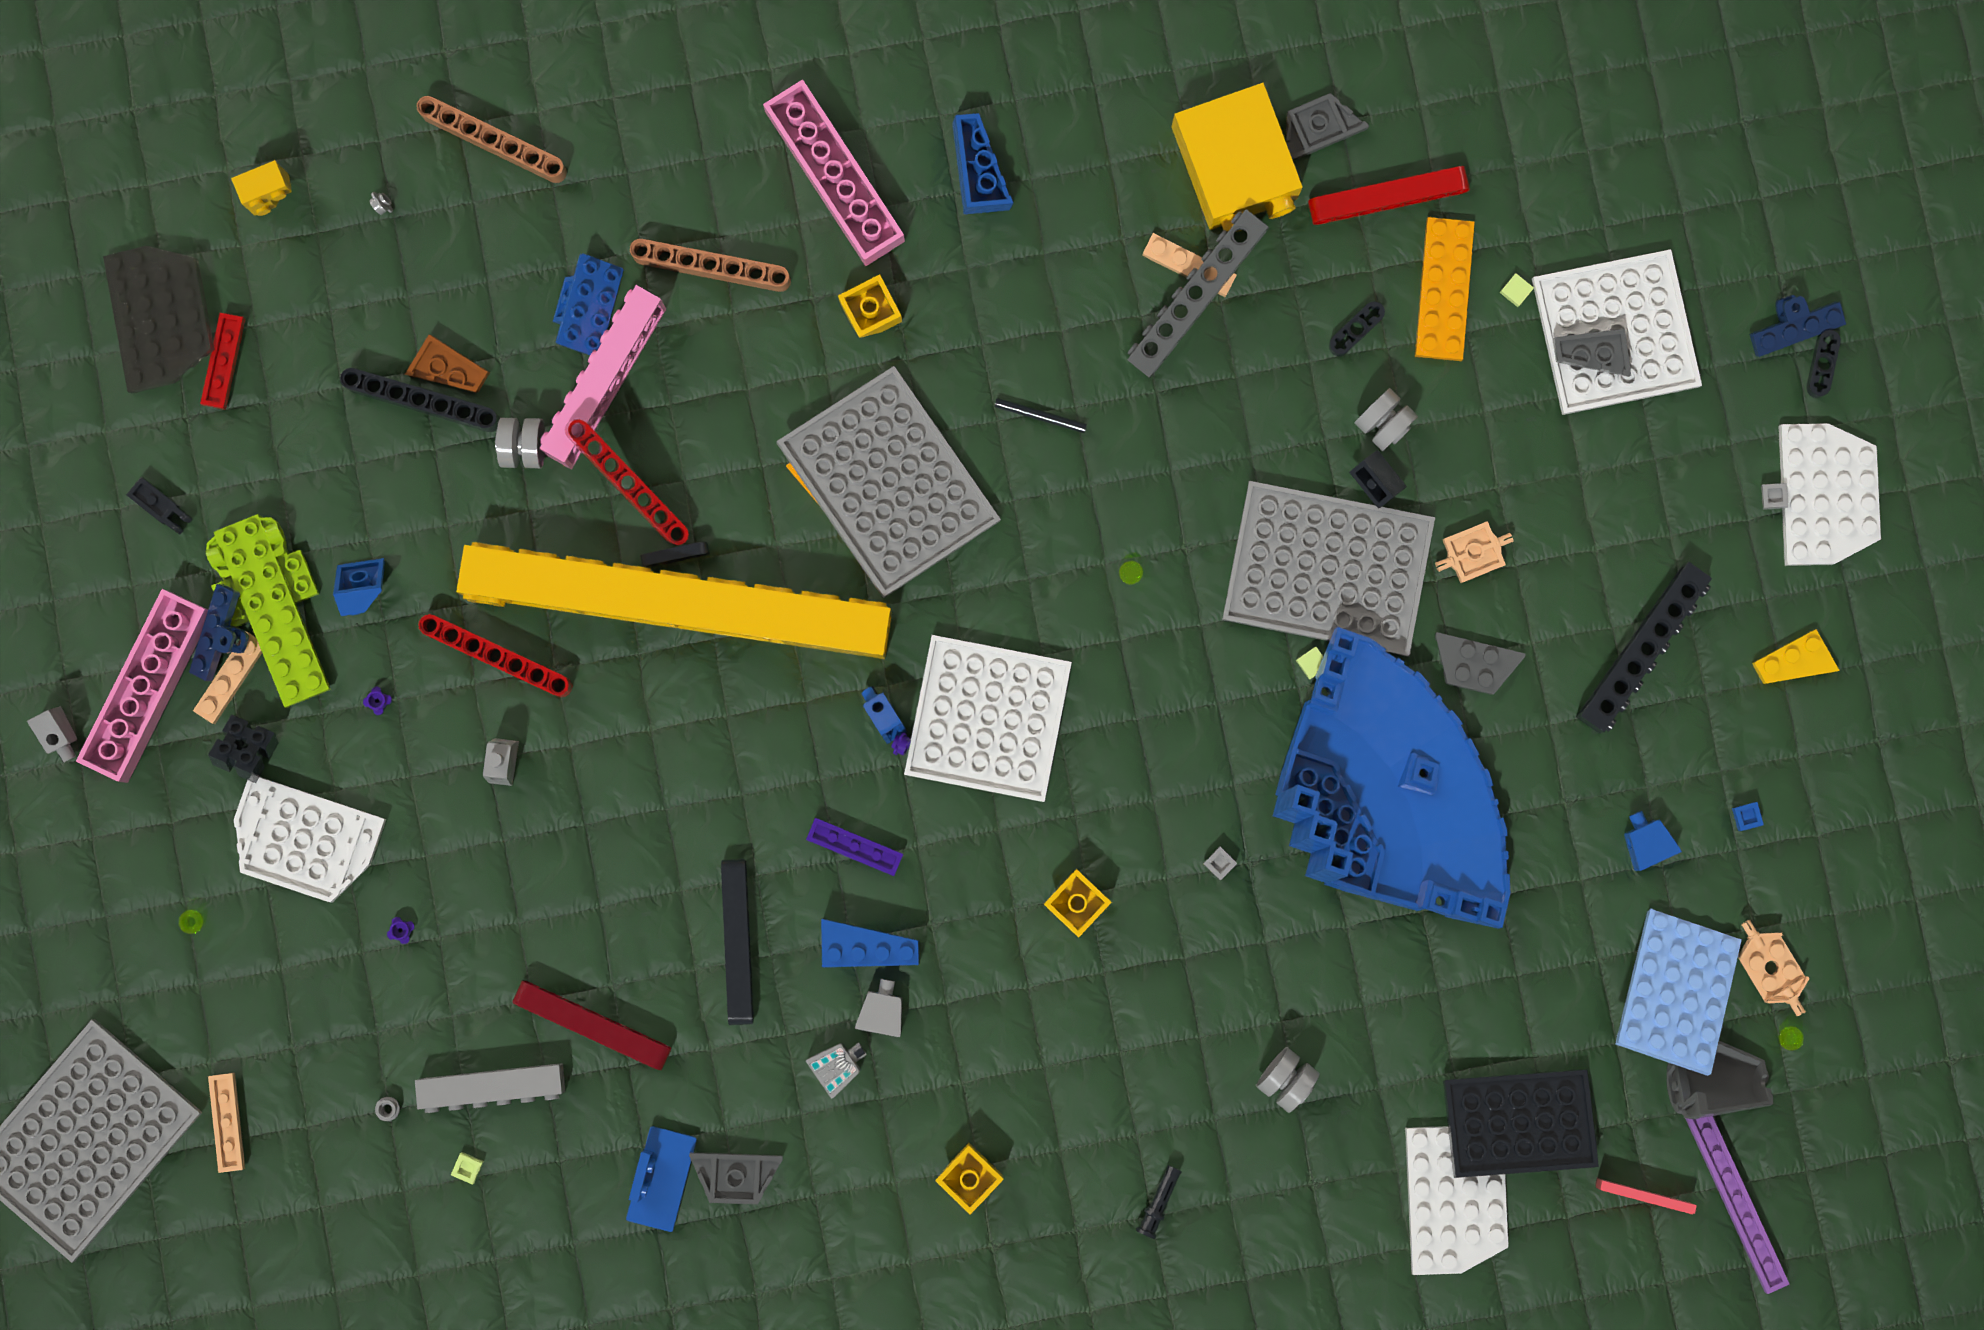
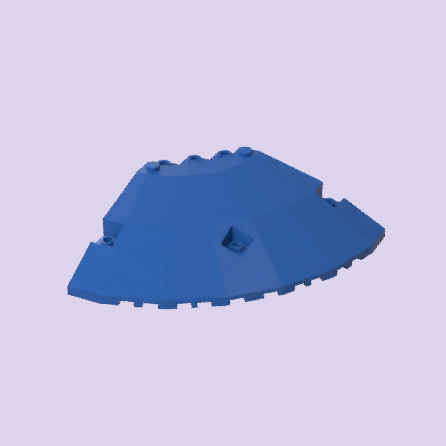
(1366, 808)

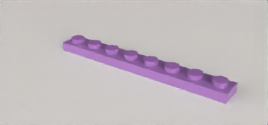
(1738, 1203)

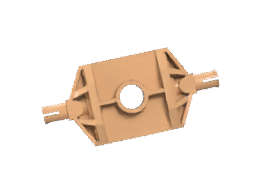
(1786, 981)

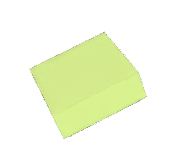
(1516, 290)
(1310, 662)
(467, 1168)

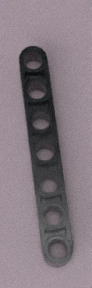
(409, 397)
(737, 942)

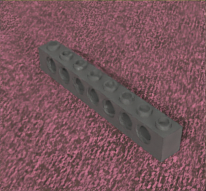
(1242, 221)

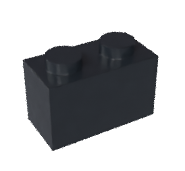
(1378, 479)

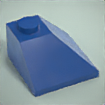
(358, 585)

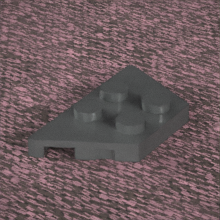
(1320, 125)
(1475, 664)
(735, 1176)

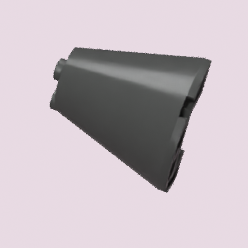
(1733, 1085)

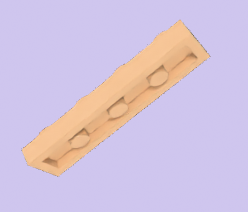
(1180, 260)
(228, 681)
(226, 1122)

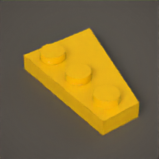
(1797, 659)

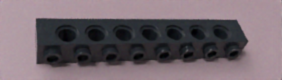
(1687, 576)

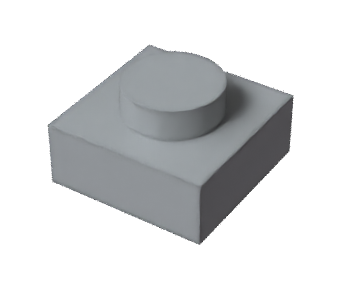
(1774, 496)
(1220, 863)

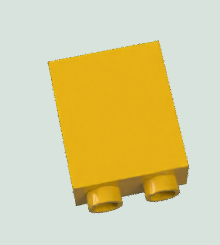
(1237, 157)

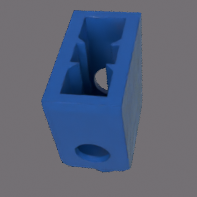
(886, 720)
(1649, 842)

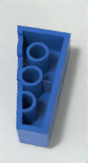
(979, 175)
(857, 946)

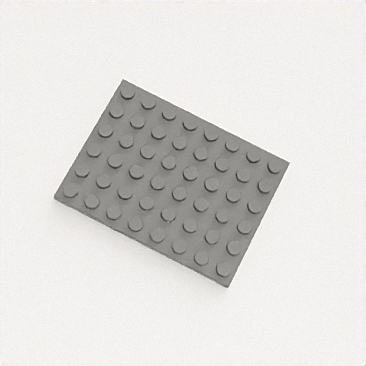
(888, 481)
(1327, 565)
(87, 1139)

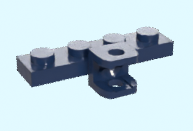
(1796, 324)
(217, 633)

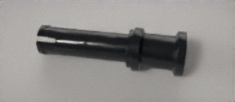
(1154, 1213)

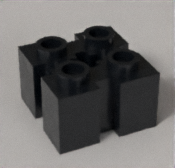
(248, 761)

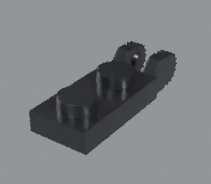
(157, 504)

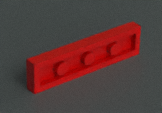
(222, 361)

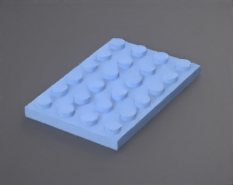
(1678, 992)

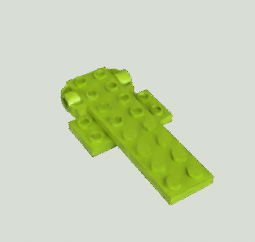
(270, 583)

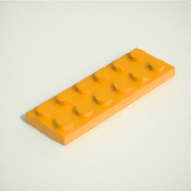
(1444, 289)

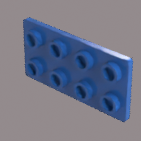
(587, 304)
(660, 1179)

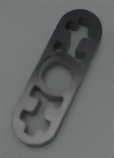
(1339, 336)
(1821, 345)
(674, 554)

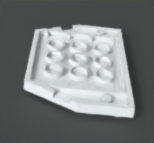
(1829, 494)
(303, 839)
(1450, 1218)

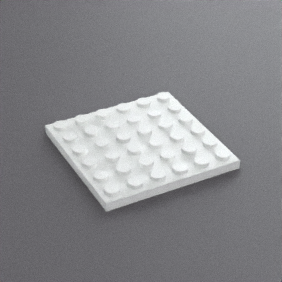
(1615, 295)
(988, 718)

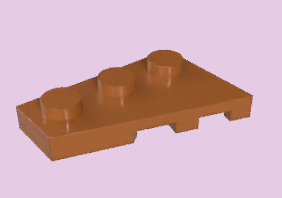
(446, 366)

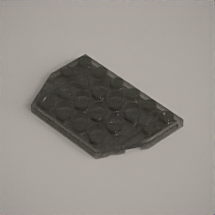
(158, 315)

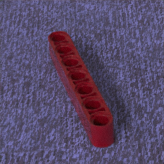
(591, 1025)

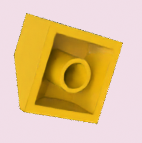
(262, 187)
(870, 307)
(1077, 903)
(969, 1178)

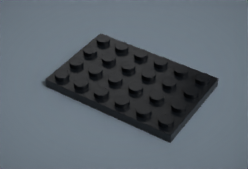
(1520, 1123)

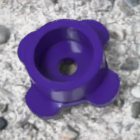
(375, 694)
(901, 744)
(394, 933)

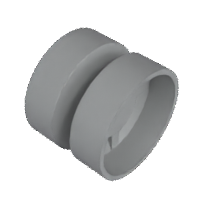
(1391, 425)
(513, 443)
(1294, 1084)

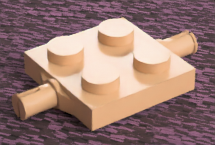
(1474, 552)

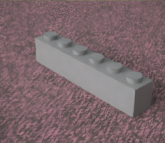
(490, 1086)

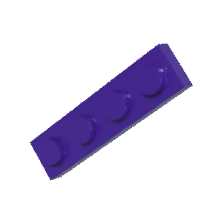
(854, 847)

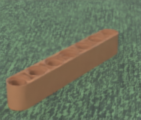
(484, 131)
(701, 257)

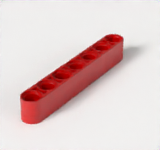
(1388, 195)
(616, 476)
(484, 652)

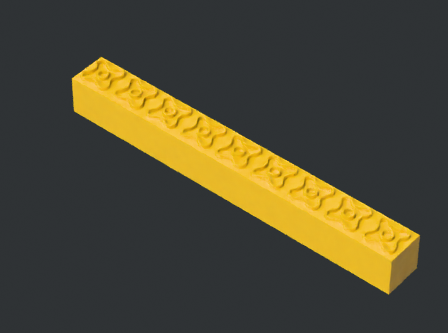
(673, 600)

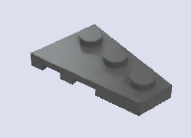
(1595, 351)

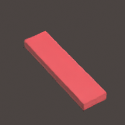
(1645, 1196)

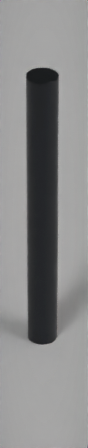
(1040, 415)

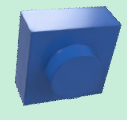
(1747, 816)

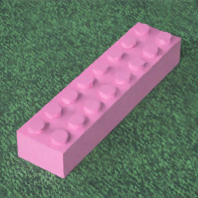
(834, 172)
(605, 373)
(143, 687)

